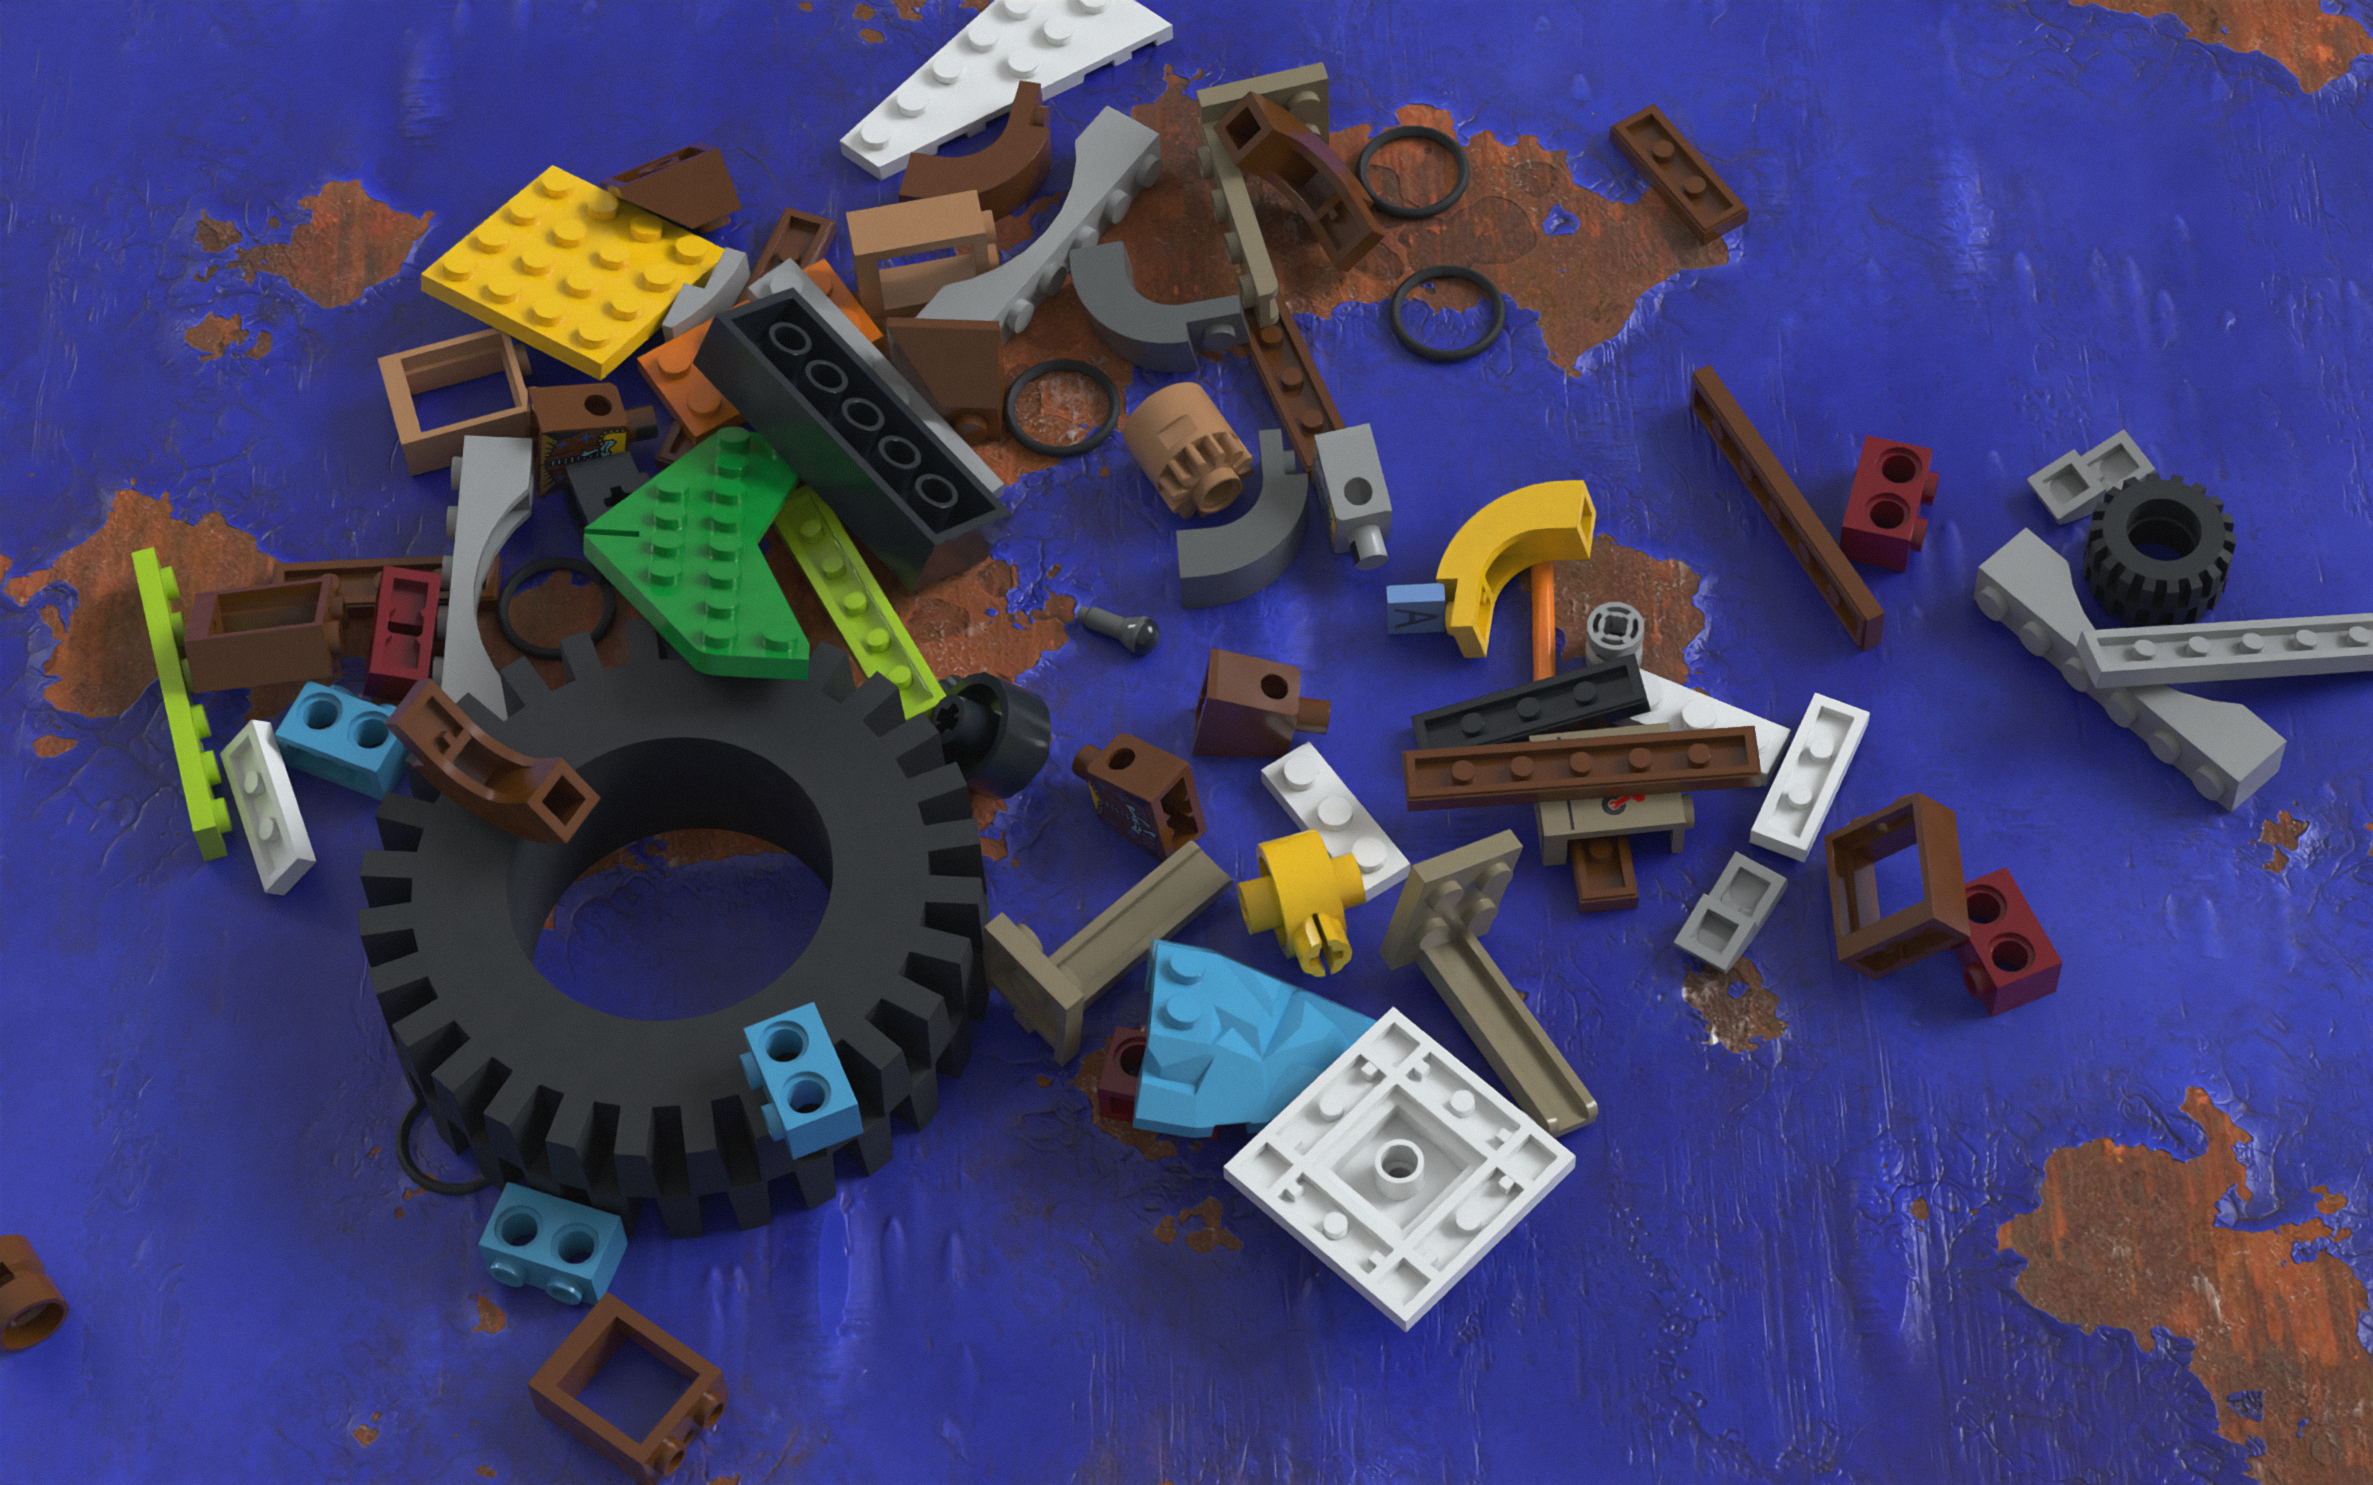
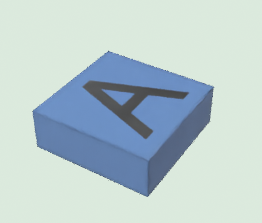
(1415, 608)

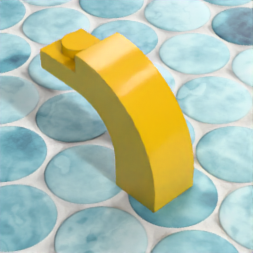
(1503, 539)

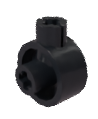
(992, 733)

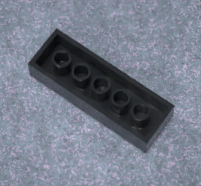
(851, 438)

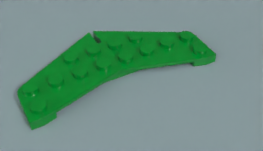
(693, 558)

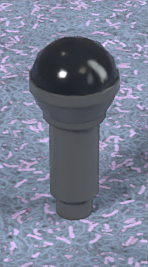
(1137, 633)

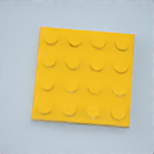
(572, 271)

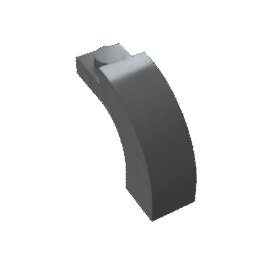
(1146, 331)
(1252, 552)

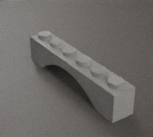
(1111, 168)
(493, 501)
(2212, 742)

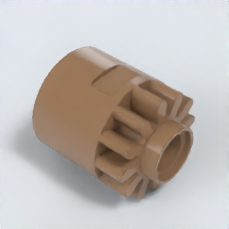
(1188, 450)

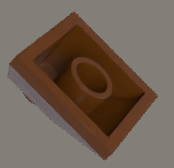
(681, 186)
(955, 370)

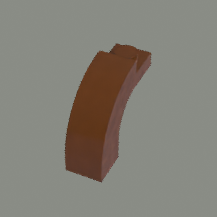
(1306, 171)
(1002, 173)
(513, 791)

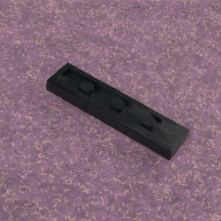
(1542, 707)

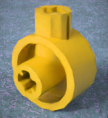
(1303, 899)

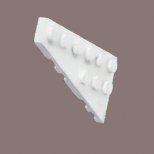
(982, 67)

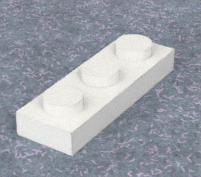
(1695, 711)
(1809, 777)
(1322, 802)
(268, 807)

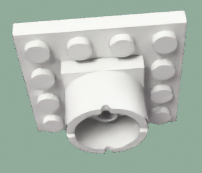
(1399, 1168)

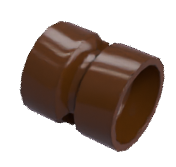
(28, 1297)

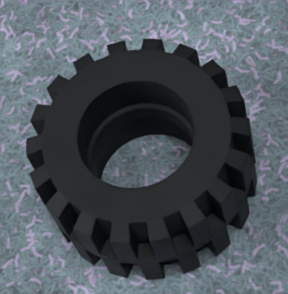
(2164, 515)

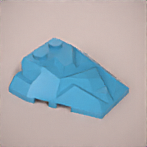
(1230, 1042)

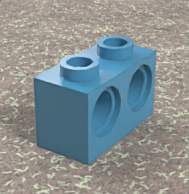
(342, 749)
(809, 1078)
(560, 1232)

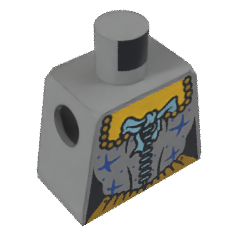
(1352, 494)

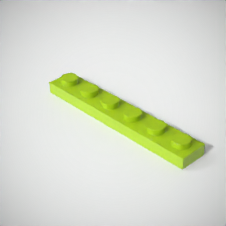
(855, 600)
(186, 721)

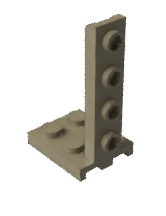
(1304, 95)
(1437, 925)
(1057, 989)

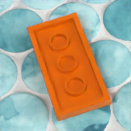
(692, 396)

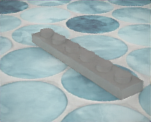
(791, 275)
(2227, 650)

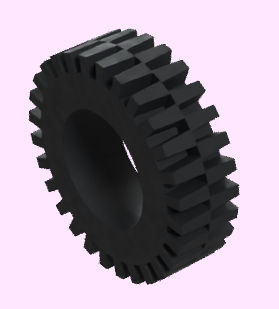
(666, 1103)

